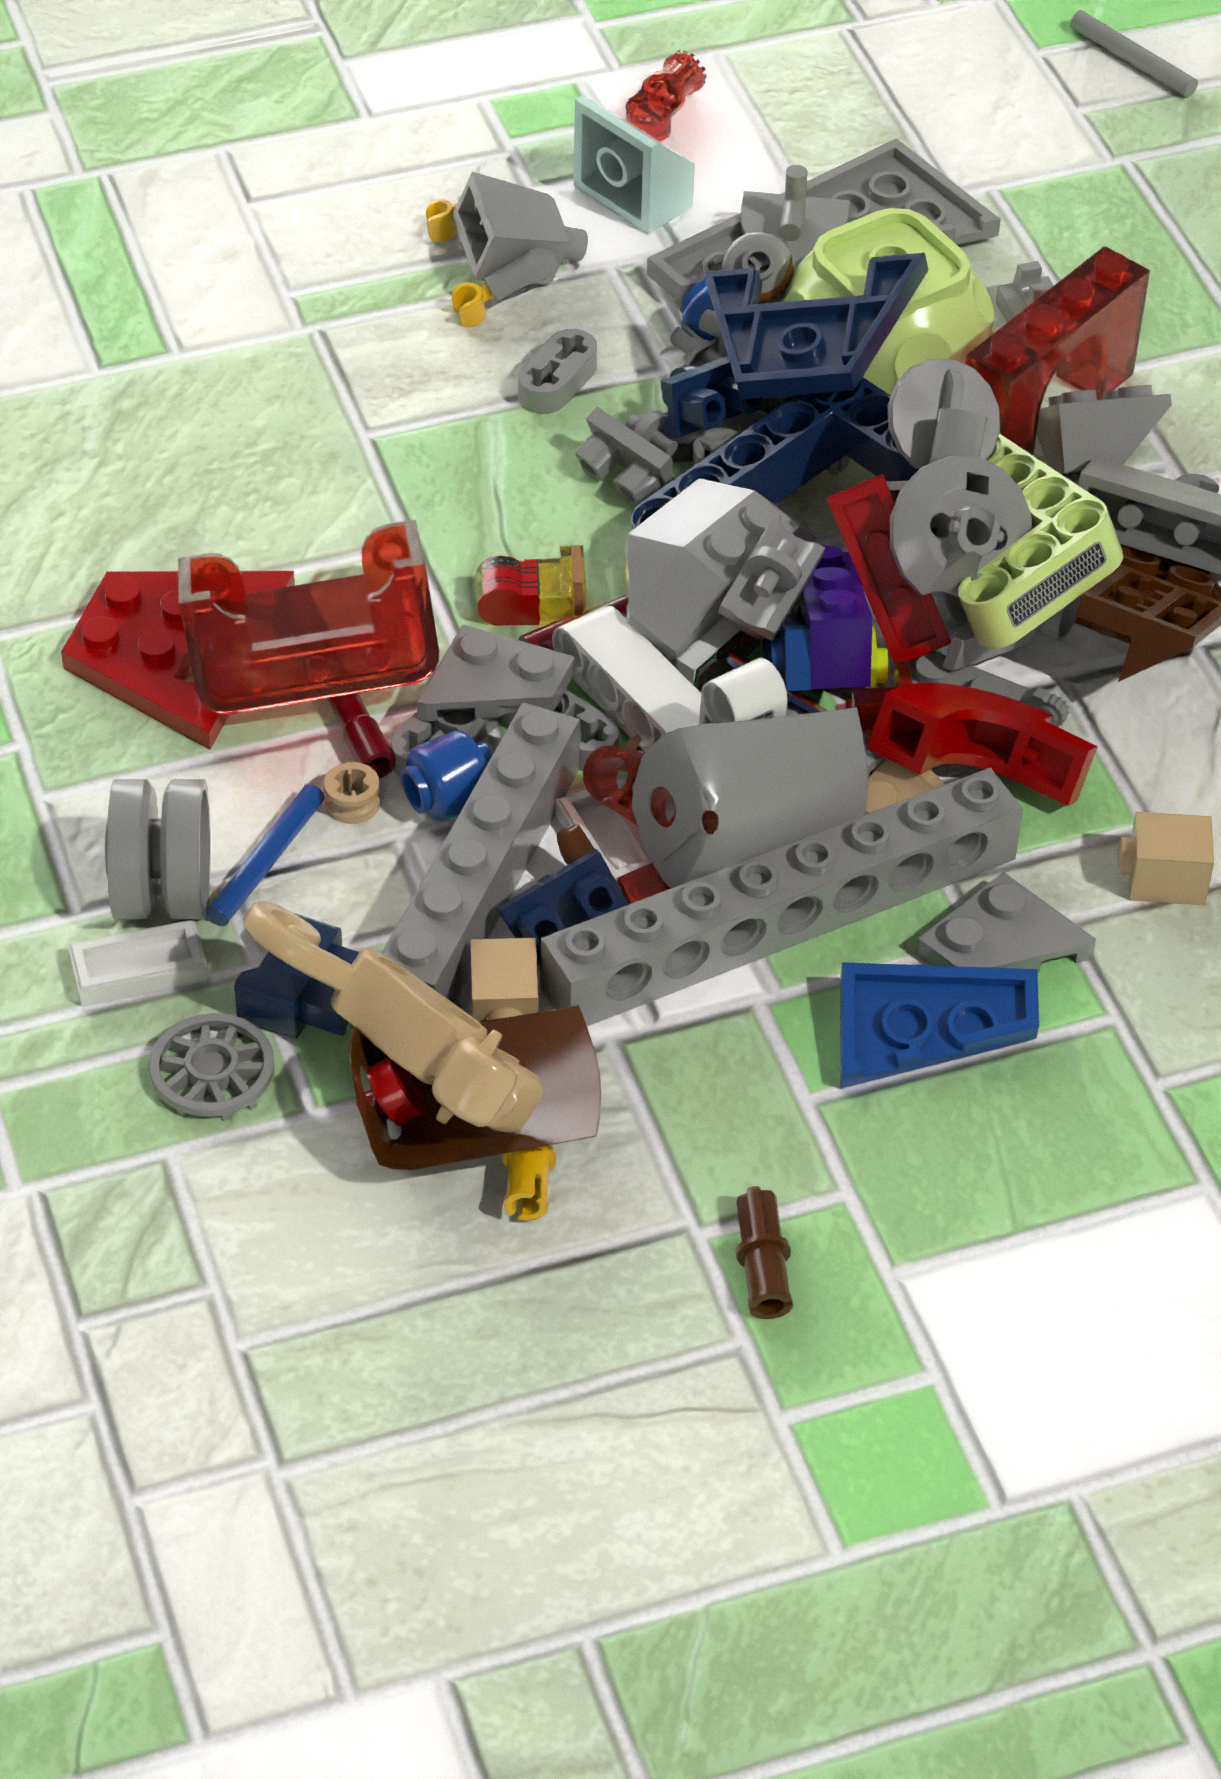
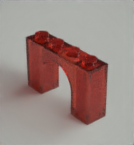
(1079, 327)

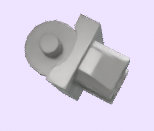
(636, 446)
(770, 582)

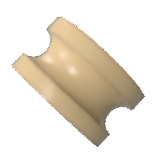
(352, 777)

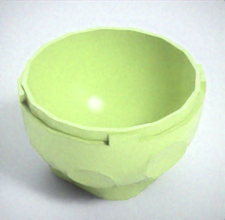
(946, 313)

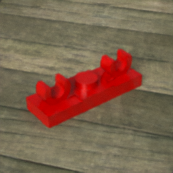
(907, 620)

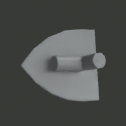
(792, 215)

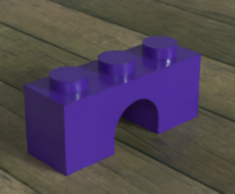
(838, 623)

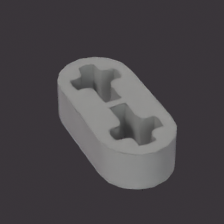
(547, 365)

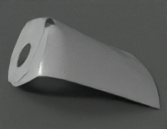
(760, 777)

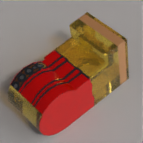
(532, 588)

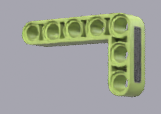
(1051, 564)

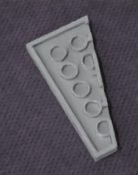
(871, 182)

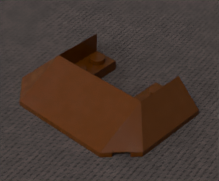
(1152, 606)

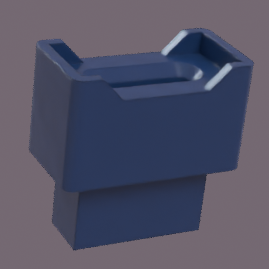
(288, 999)

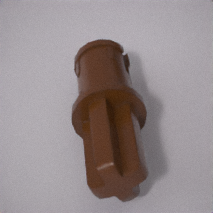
(763, 1254)

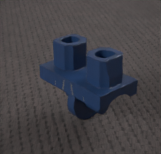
(703, 398)
(563, 899)

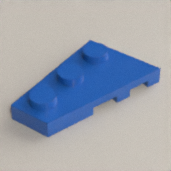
(929, 1015)

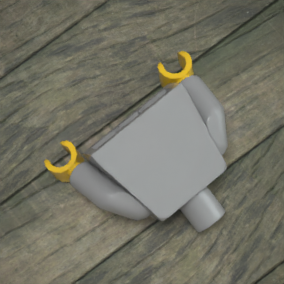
(508, 237)

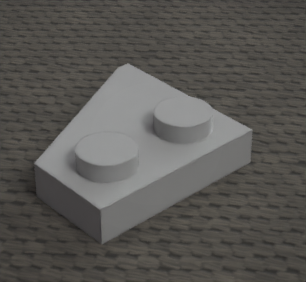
(495, 676)

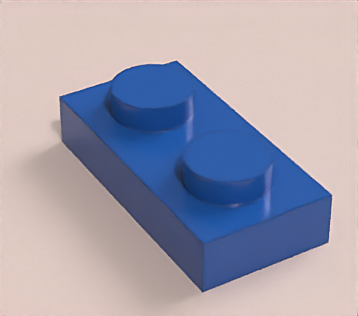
(791, 653)

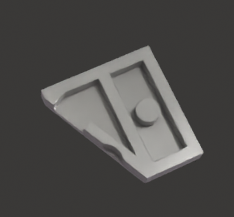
(1004, 929)

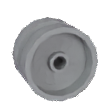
(150, 848)

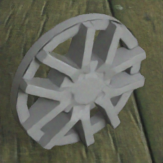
(211, 1066)

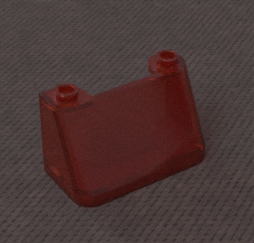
(309, 636)

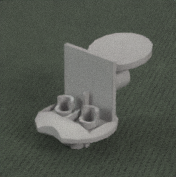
(947, 428)

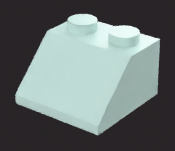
(629, 168)

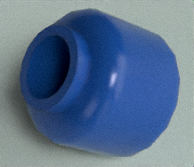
(443, 774)

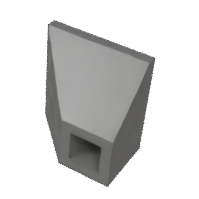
(1082, 427)

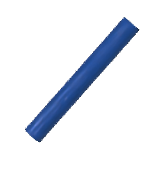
(265, 855)

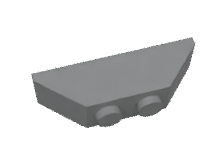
(689, 558)

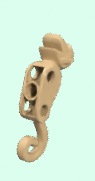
(409, 1024)

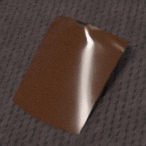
(547, 1043)

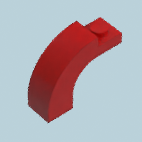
(974, 727)

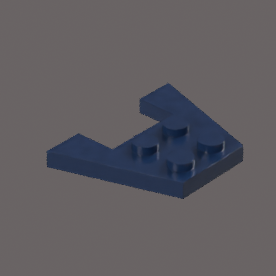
(809, 342)

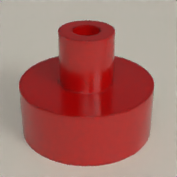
(394, 1092)

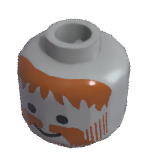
(762, 252)

